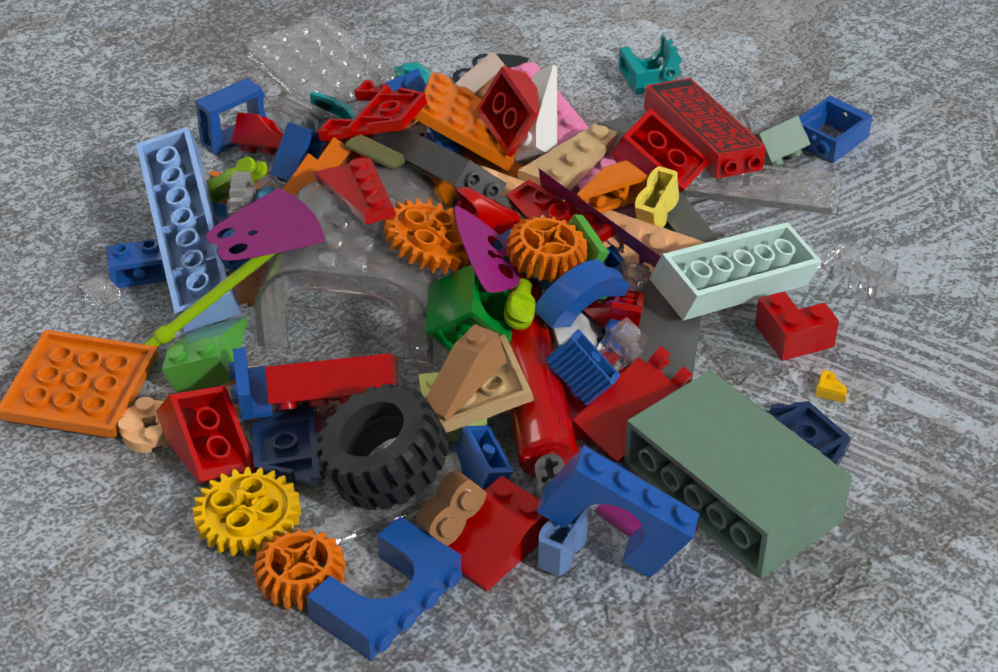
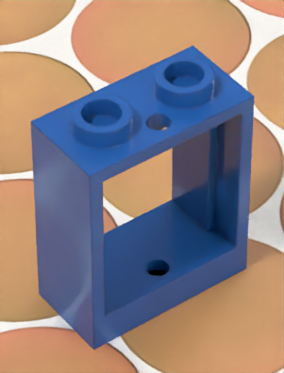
(212, 105)
(831, 111)

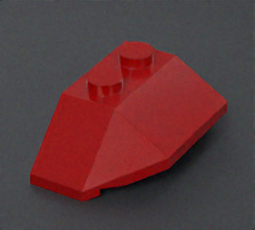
(617, 308)

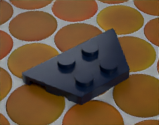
(813, 428)
(288, 445)

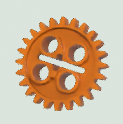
(426, 236)

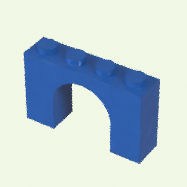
(596, 480)
(371, 623)

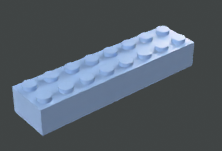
(182, 219)

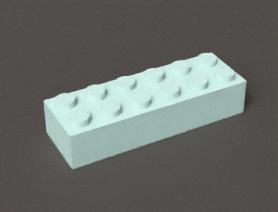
(734, 270)

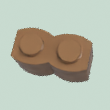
(453, 504)

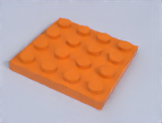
(454, 114)
(78, 383)

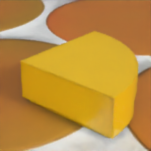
(830, 387)

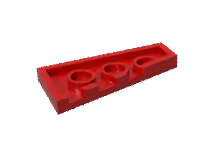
(536, 201)

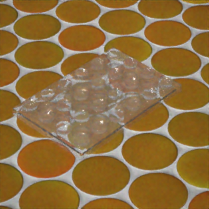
(318, 59)

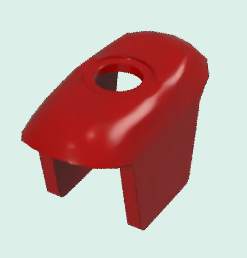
(488, 211)

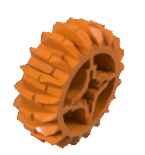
(545, 247)
(298, 560)

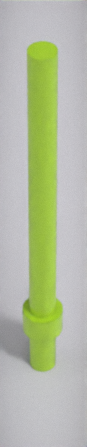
(165, 333)

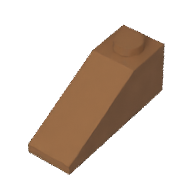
(466, 369)

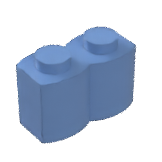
(559, 544)

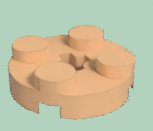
(133, 425)

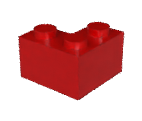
(794, 330)

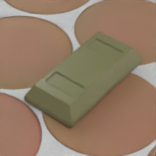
(375, 151)

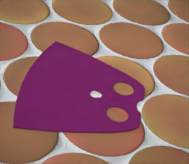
(281, 225)

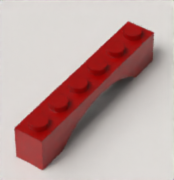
(260, 133)

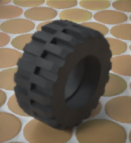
(398, 469)

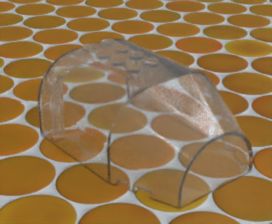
(354, 262)

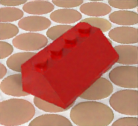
(328, 379)

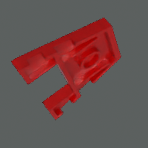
(385, 112)

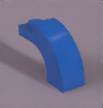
(577, 290)

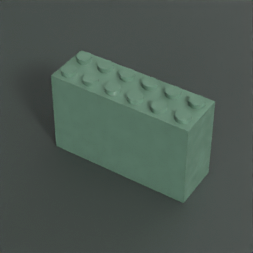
(739, 468)

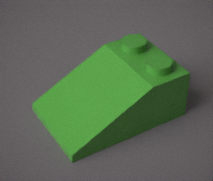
(203, 356)

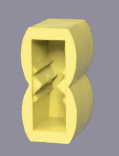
(658, 197)

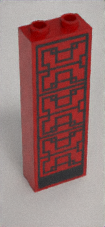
(706, 127)

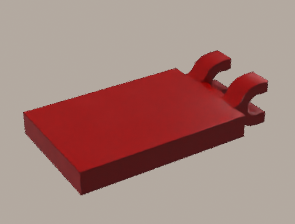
(633, 392)

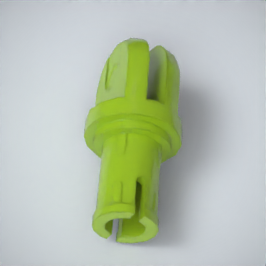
(520, 306)

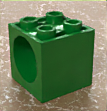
(461, 302)

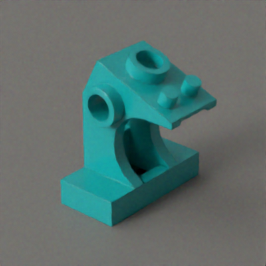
(651, 70)

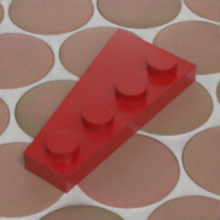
(360, 188)

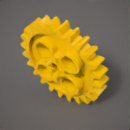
(246, 510)

